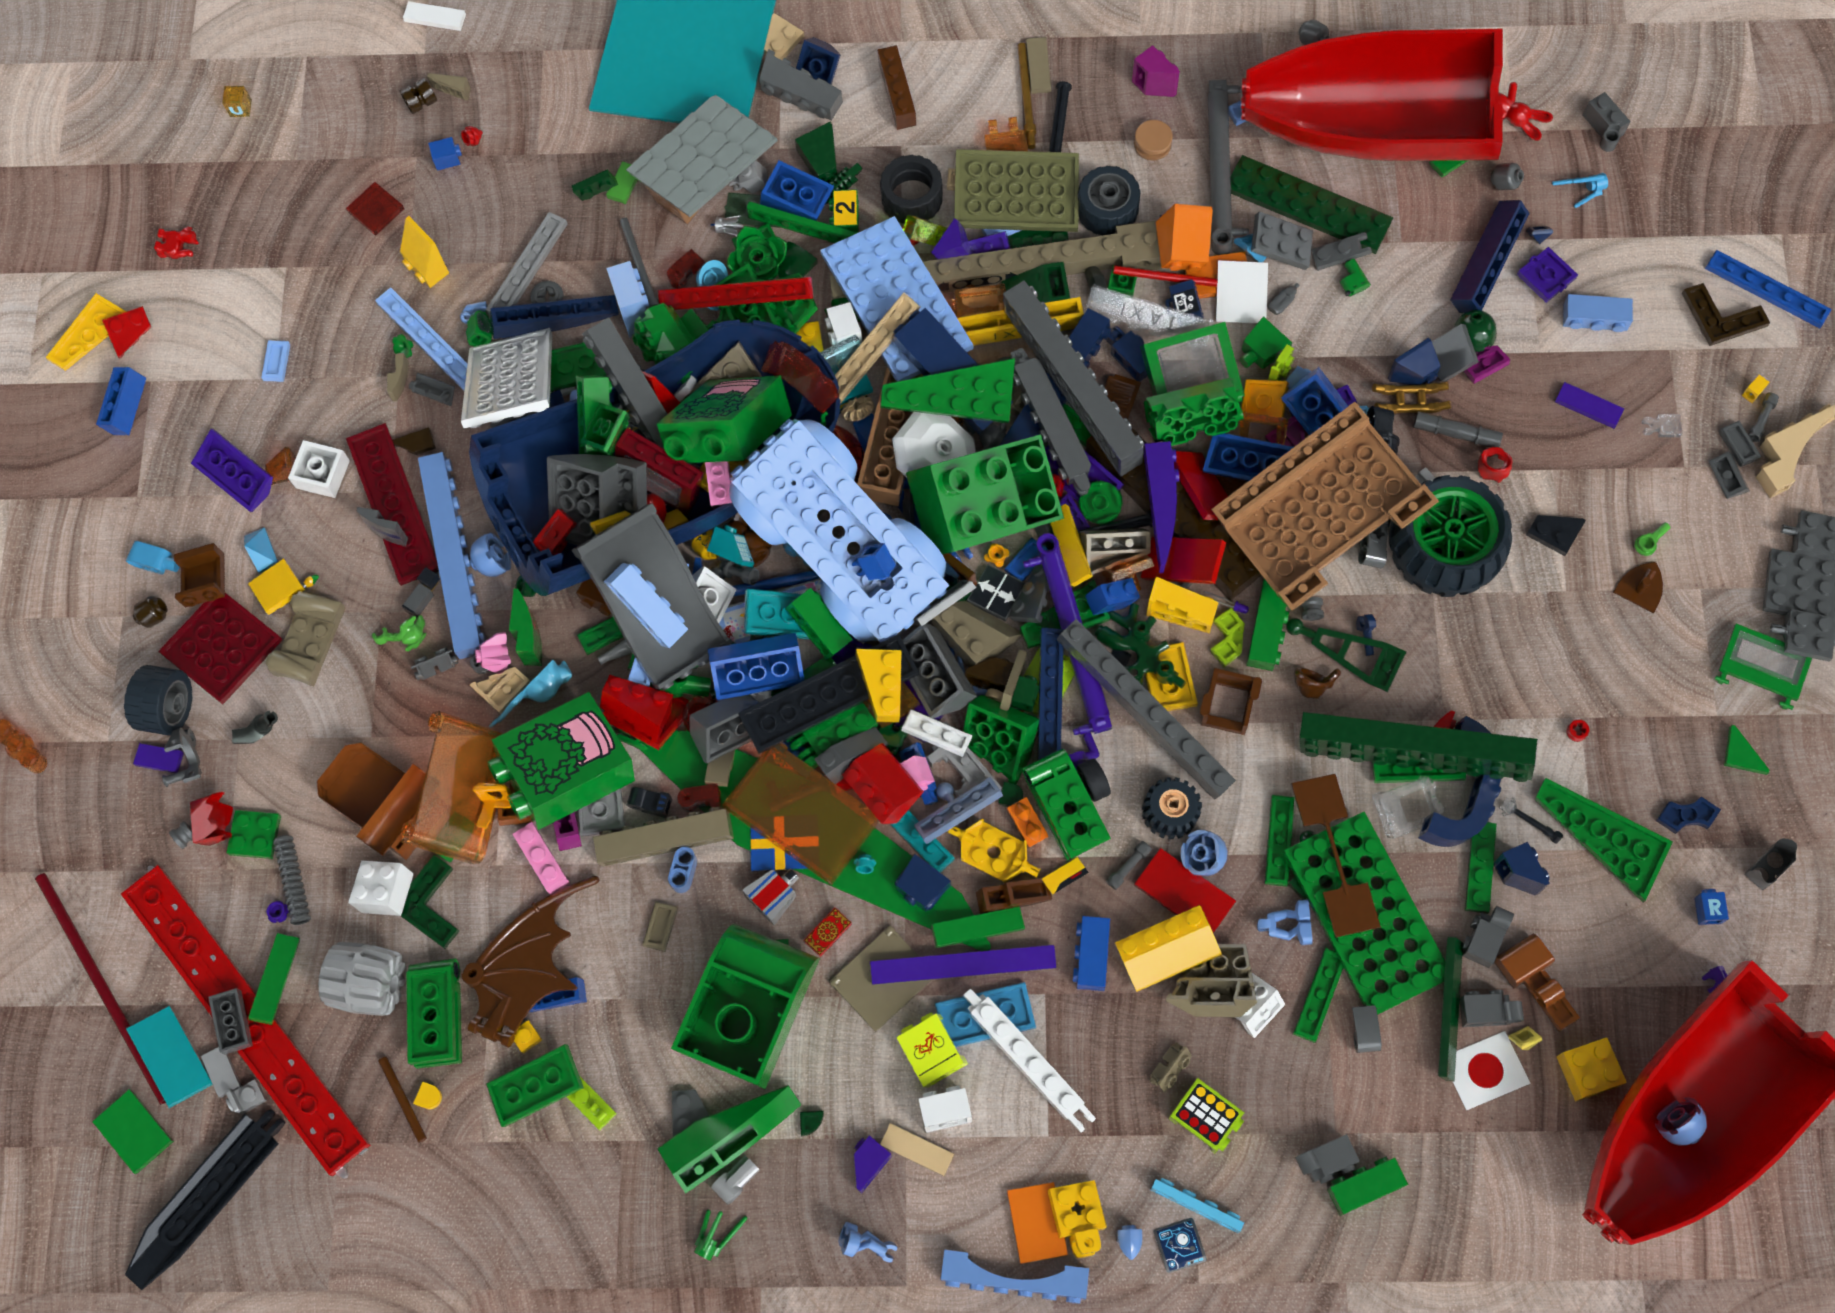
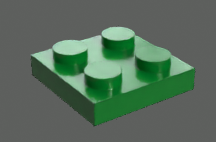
(253, 834)

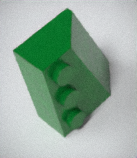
(1001, 736)

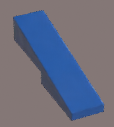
(563, 998)

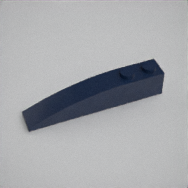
(556, 315)

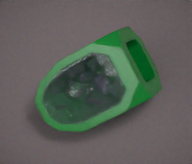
(479, 329)

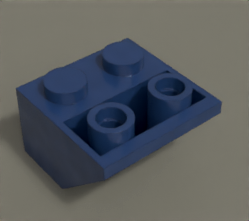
(1522, 870)

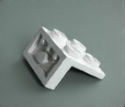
(1268, 1005)

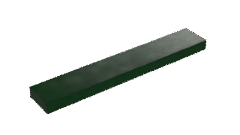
(1450, 1009)

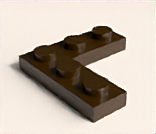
(1713, 325)

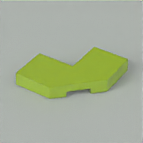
(1233, 629)

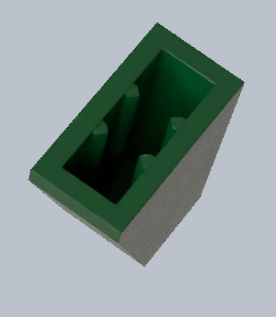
(818, 152)

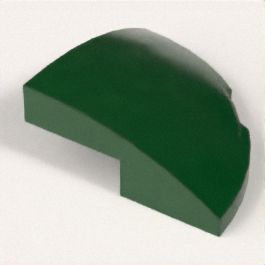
(796, 261)

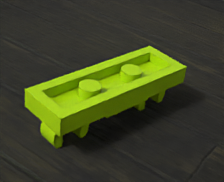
(592, 1106)

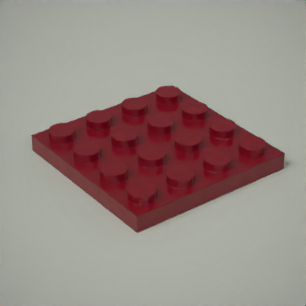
(220, 646)

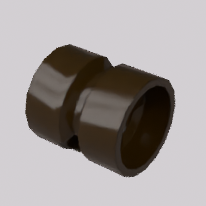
(418, 95)

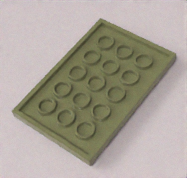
(1017, 190)

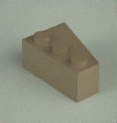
(1114, 547)

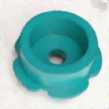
(864, 864)

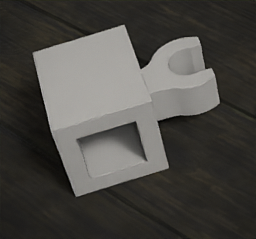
(752, 178)

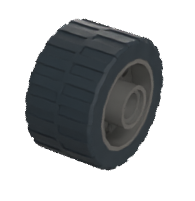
(1108, 199)
(158, 699)

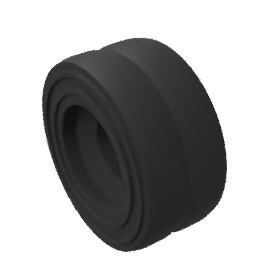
(1094, 779)

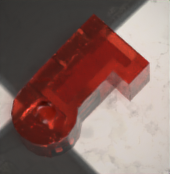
(684, 269)
(699, 796)

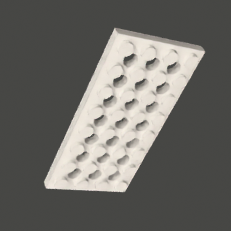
(507, 378)

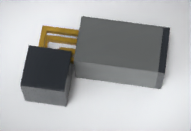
(421, 594)

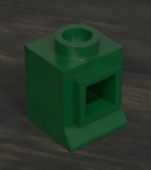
(1025, 693)

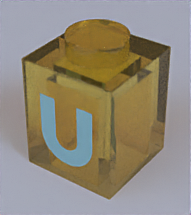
(237, 101)

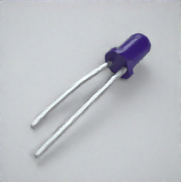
(1238, 607)

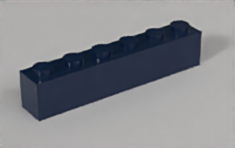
(1490, 256)

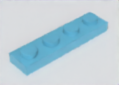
(1207, 1209)

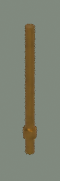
(1029, 127)

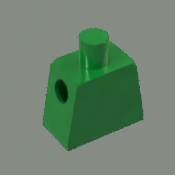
(1263, 345)

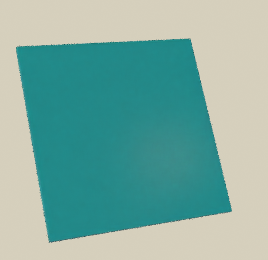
(678, 54)

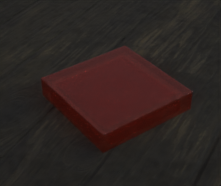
(375, 208)

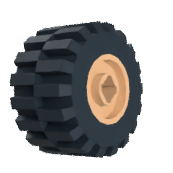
(1171, 808)

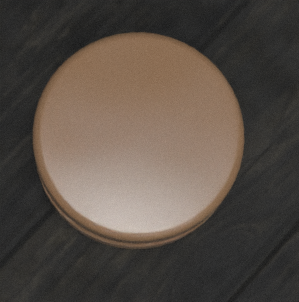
(1153, 140)

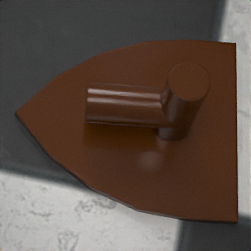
(1642, 586)

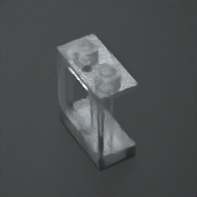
(1391, 812)

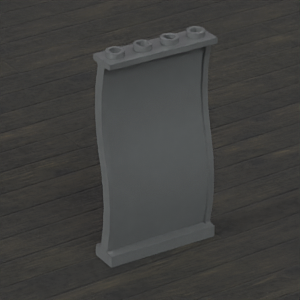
(648, 545)

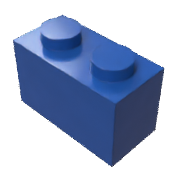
(1112, 596)

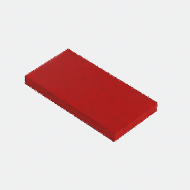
(1201, 487)
(1188, 561)
(1180, 890)

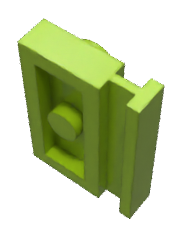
(1282, 365)

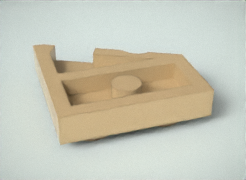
(782, 37)
(501, 688)

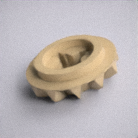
(863, 405)

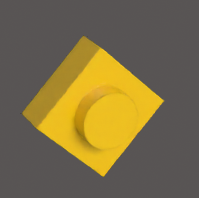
(526, 1037)

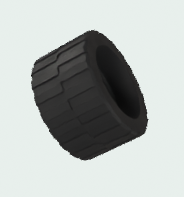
(907, 169)

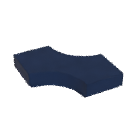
(1678, 816)

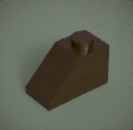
(990, 673)

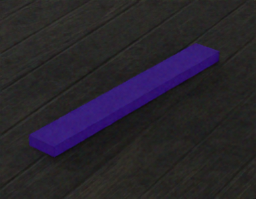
(963, 964)

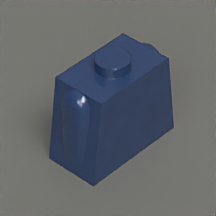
(921, 884)

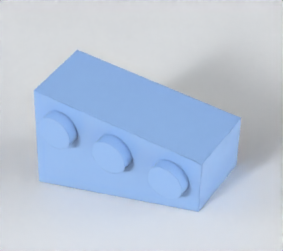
(628, 293)

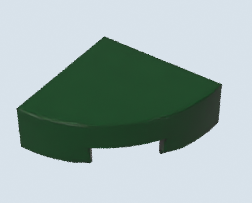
(810, 1121)

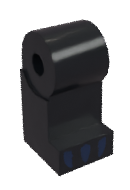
(649, 802)

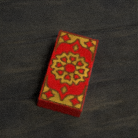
(827, 932)

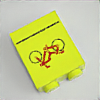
(930, 1050)

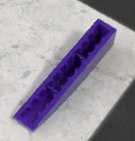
(1161, 483)

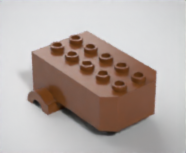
(373, 796)

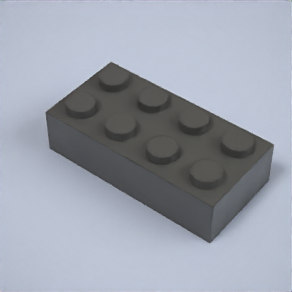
(230, 1021)

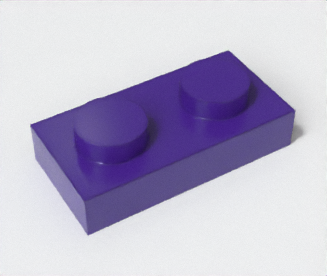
(990, 243)

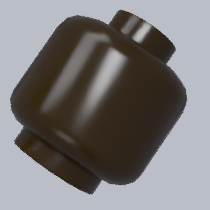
(150, 611)

